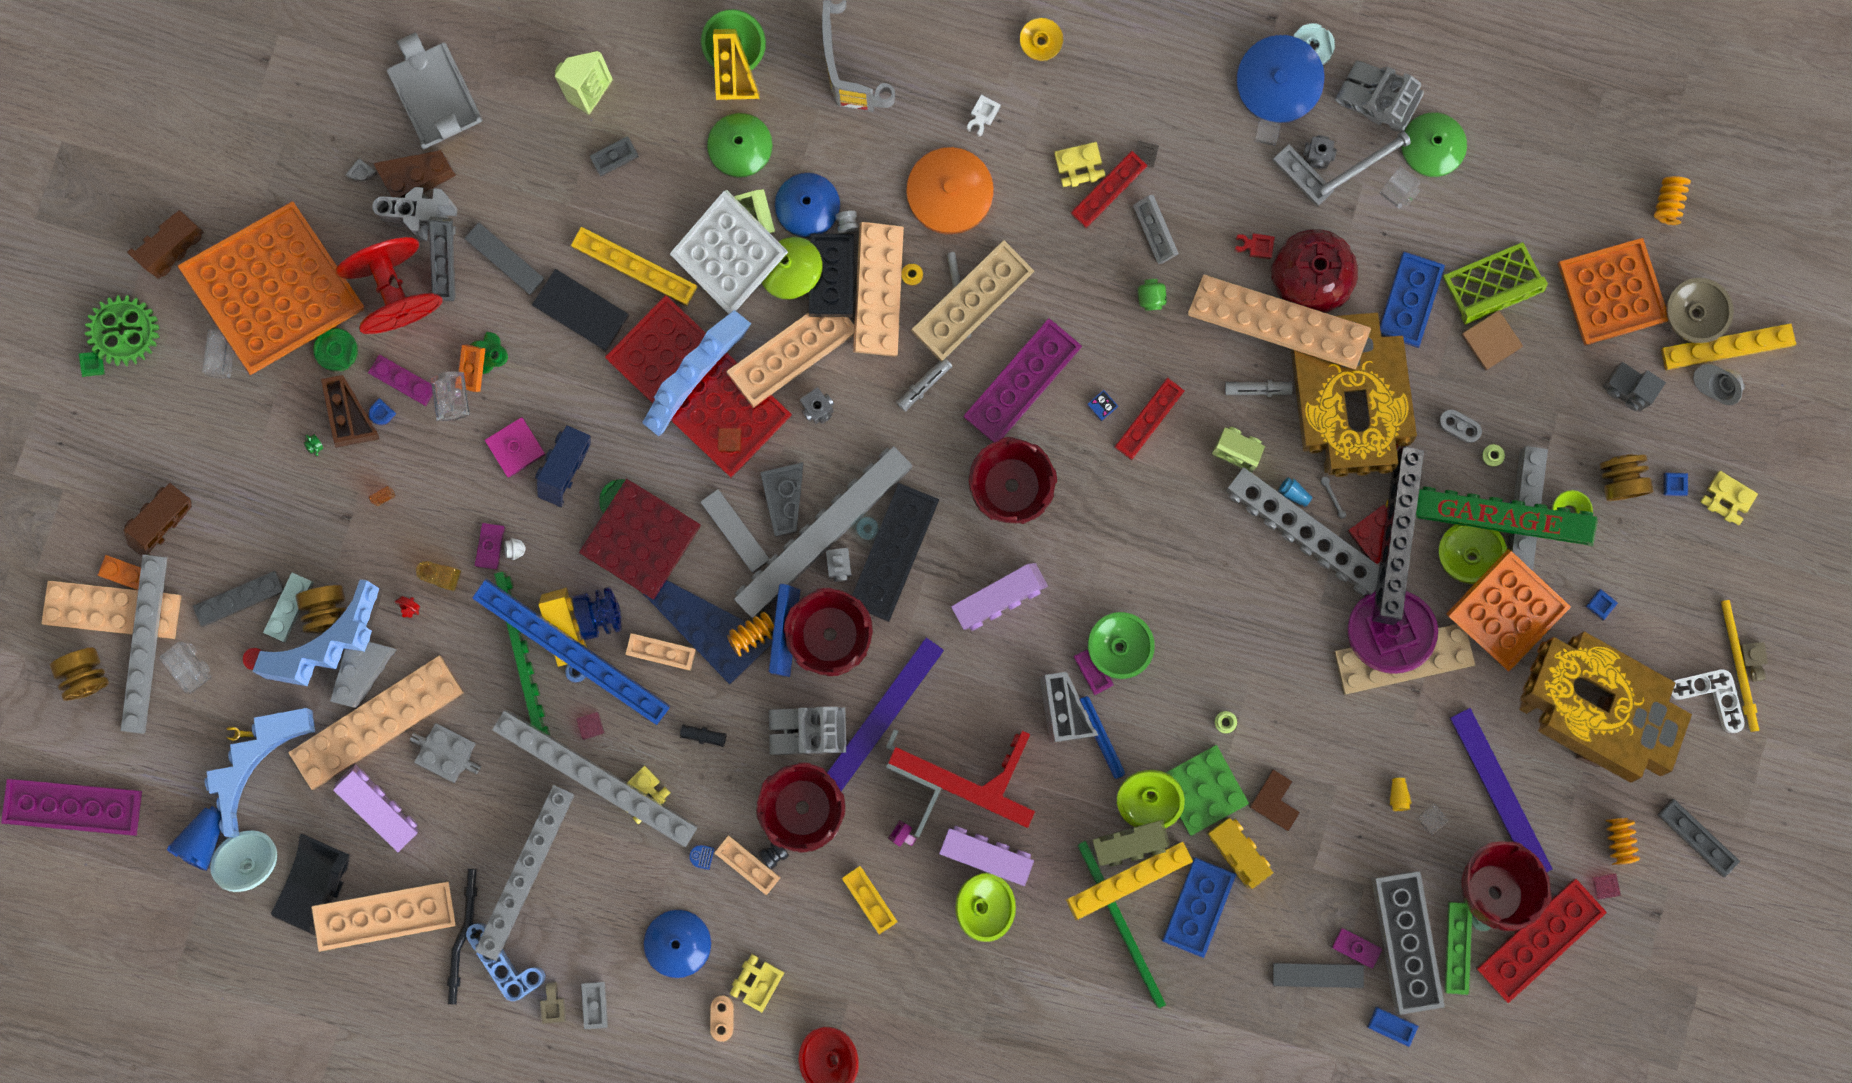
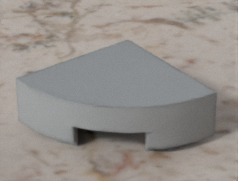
(360, 171)

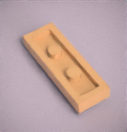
(660, 652)
(747, 865)

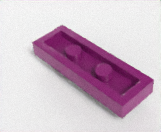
(401, 380)

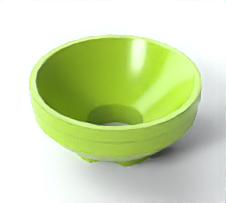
(1575, 499)

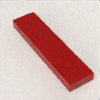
(1109, 189)
(1149, 419)

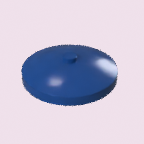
(1280, 78)

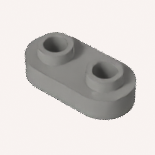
(1459, 426)

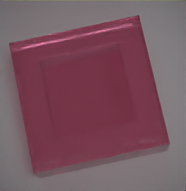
(590, 726)
(1606, 886)

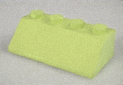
(583, 80)

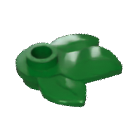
(492, 345)

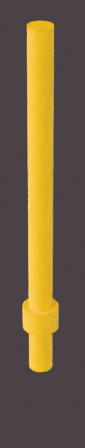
(1749, 708)

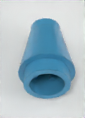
(1295, 492)

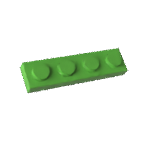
(1458, 949)

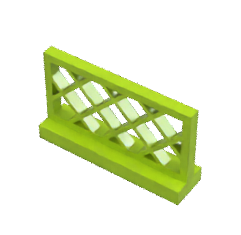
(1506, 297)

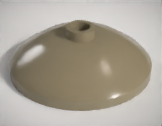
(1711, 303)

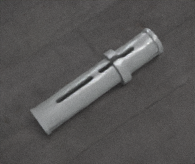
(928, 380)
(1258, 388)

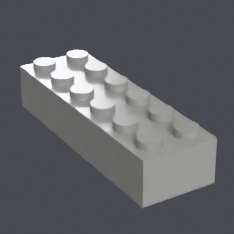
(1407, 942)

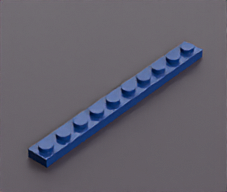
(571, 651)

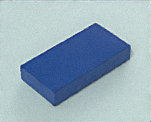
(1392, 1026)

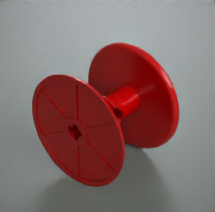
(380, 262)

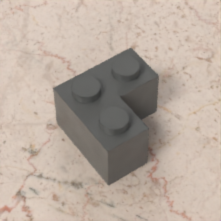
(1633, 387)

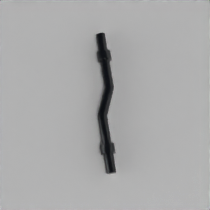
(454, 980)

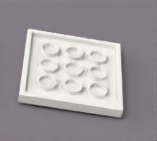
(728, 252)

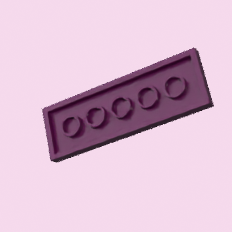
(1022, 381)
(71, 807)

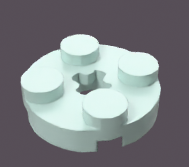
(1319, 36)

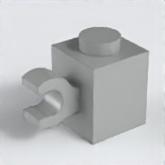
(838, 564)

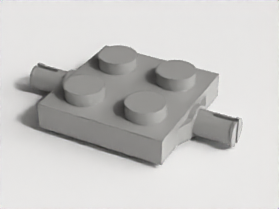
(445, 753)

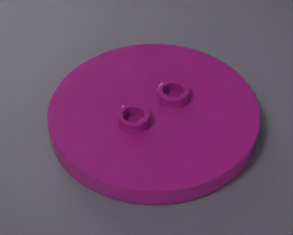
(1396, 646)

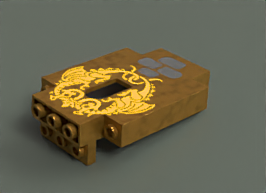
(1323, 412)
(1640, 724)

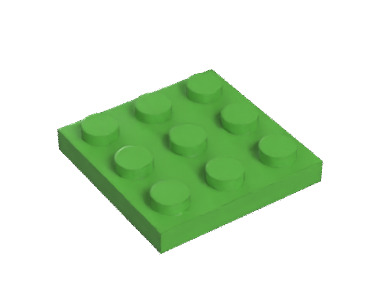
(1207, 789)

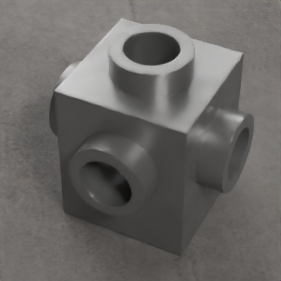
(1315, 157)
(814, 399)

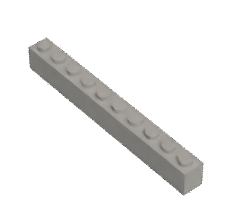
(823, 532)
(595, 778)

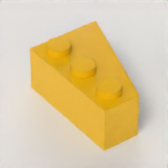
(732, 69)
(558, 610)
(1240, 853)

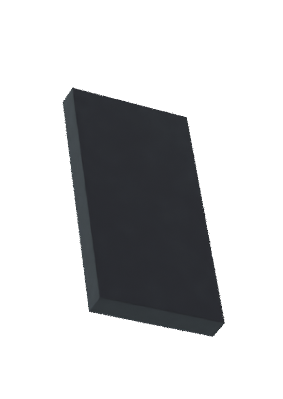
(834, 290)
(580, 310)

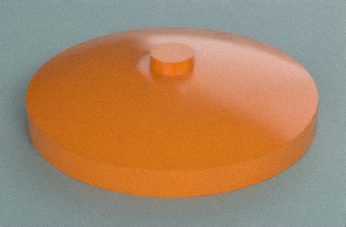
(950, 190)

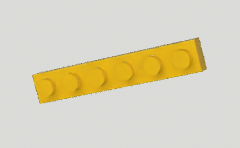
(634, 266)
(1728, 347)
(1129, 880)

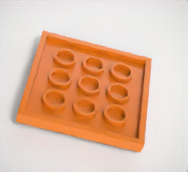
(1613, 291)
(1508, 610)

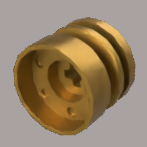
(1626, 477)
(322, 608)
(79, 674)

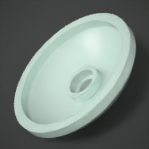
(237, 854)

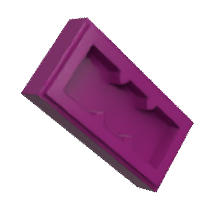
(489, 546)
(1095, 679)
(1356, 948)

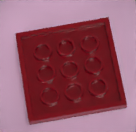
(640, 539)

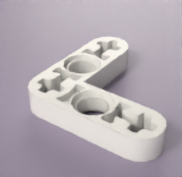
(1718, 692)

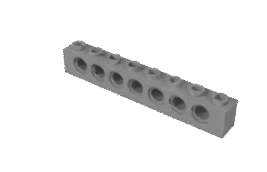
(1301, 519)
(524, 873)

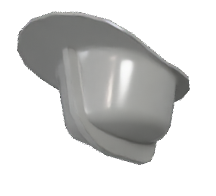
(1719, 383)

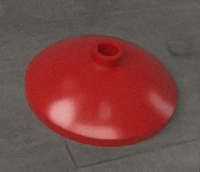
(818, 1057)

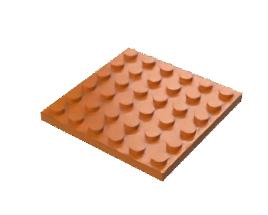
(271, 288)

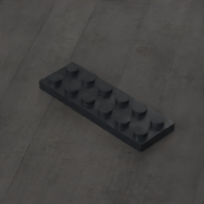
(894, 551)

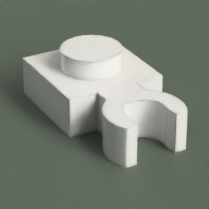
(984, 112)

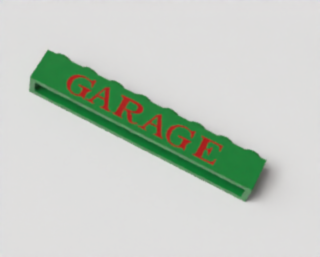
(1507, 517)

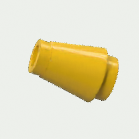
(1399, 797)

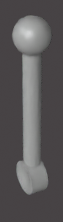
(1325, 482)

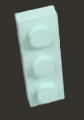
(286, 608)

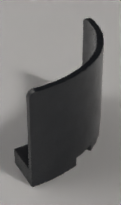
(311, 882)

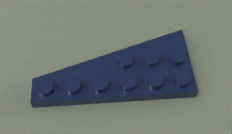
(707, 630)

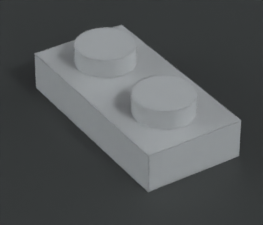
(594, 1005)

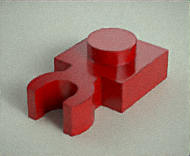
(1259, 245)

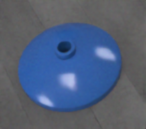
(811, 218)
(693, 940)

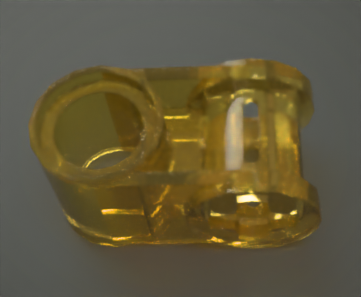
(441, 576)

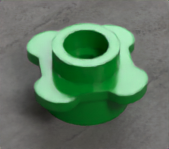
(313, 444)

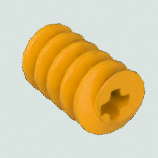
(1670, 200)
(751, 633)
(1623, 841)

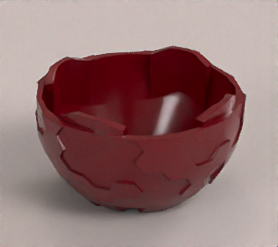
(1302, 283)
(1015, 461)
(817, 613)
(778, 804)
(1517, 878)

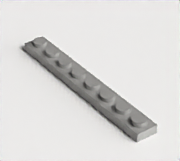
(144, 643)

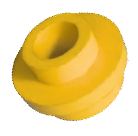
(915, 280)

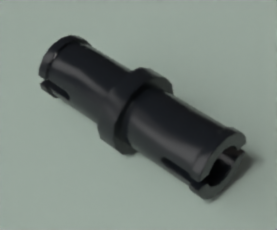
(703, 735)

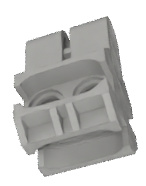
(1374, 89)
(414, 210)
(807, 741)

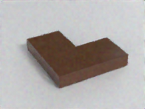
(1269, 802)

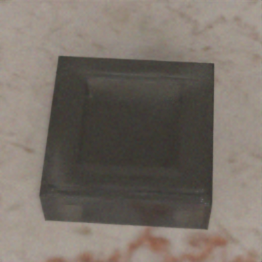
(1147, 152)

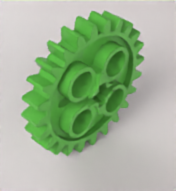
(123, 349)

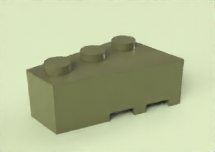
(1131, 843)

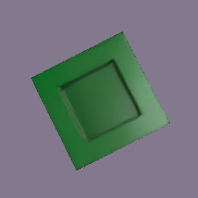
(91, 364)

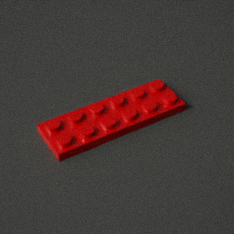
(1542, 942)

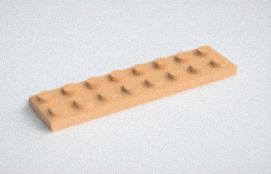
(1279, 321)
(376, 722)

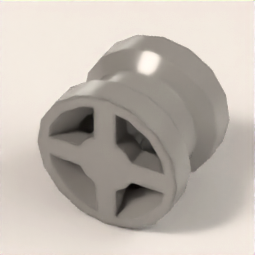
(847, 222)

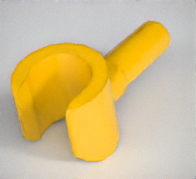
(239, 733)

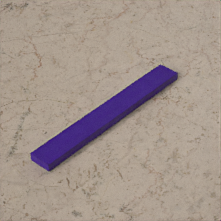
(885, 712)
(1496, 784)

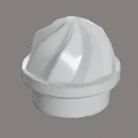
(514, 548)

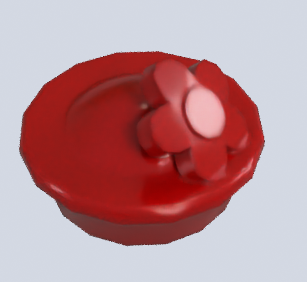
(407, 606)

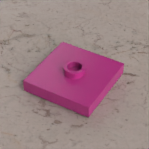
(515, 447)

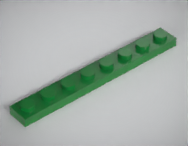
(525, 668)

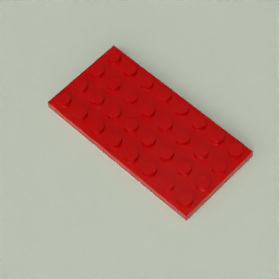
(655, 352)

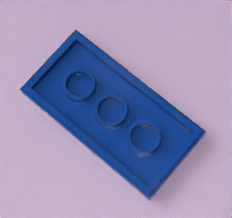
(1411, 298)
(780, 656)
(1199, 907)

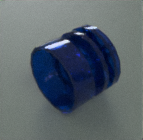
(597, 613)

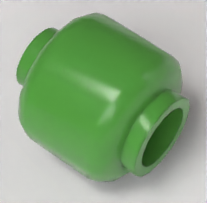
(1152, 295)

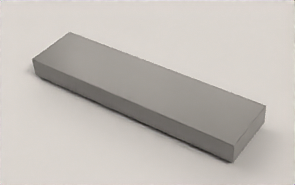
(735, 531)

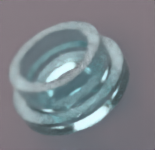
(867, 521)

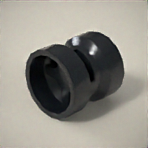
(770, 858)

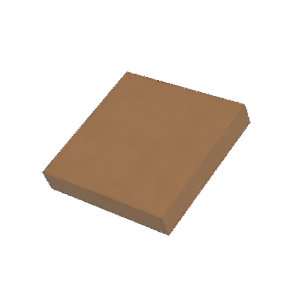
(1492, 340)

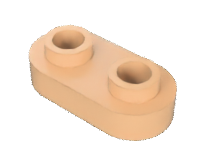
(722, 1018)

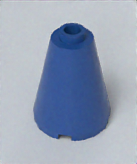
(198, 839)

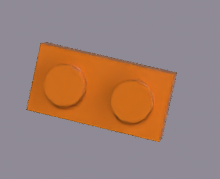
(472, 365)
(120, 572)

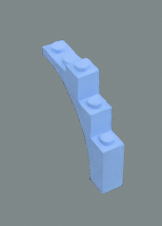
(693, 368)
(347, 632)
(245, 756)

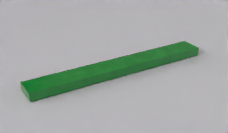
(1123, 929)

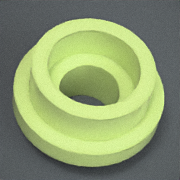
(1487, 457)
(1232, 719)

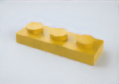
(869, 900)

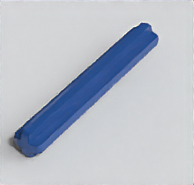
(1103, 740)

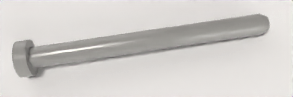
(1403, 139)

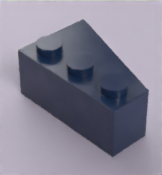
(562, 464)

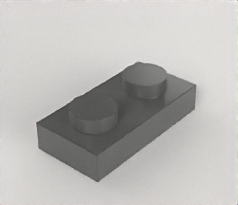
(614, 156)

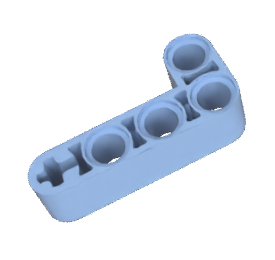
(512, 977)

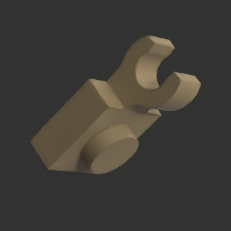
(1754, 657)
(552, 1008)

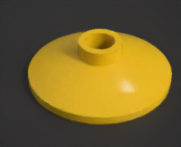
(1041, 29)

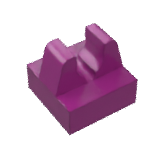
(901, 834)

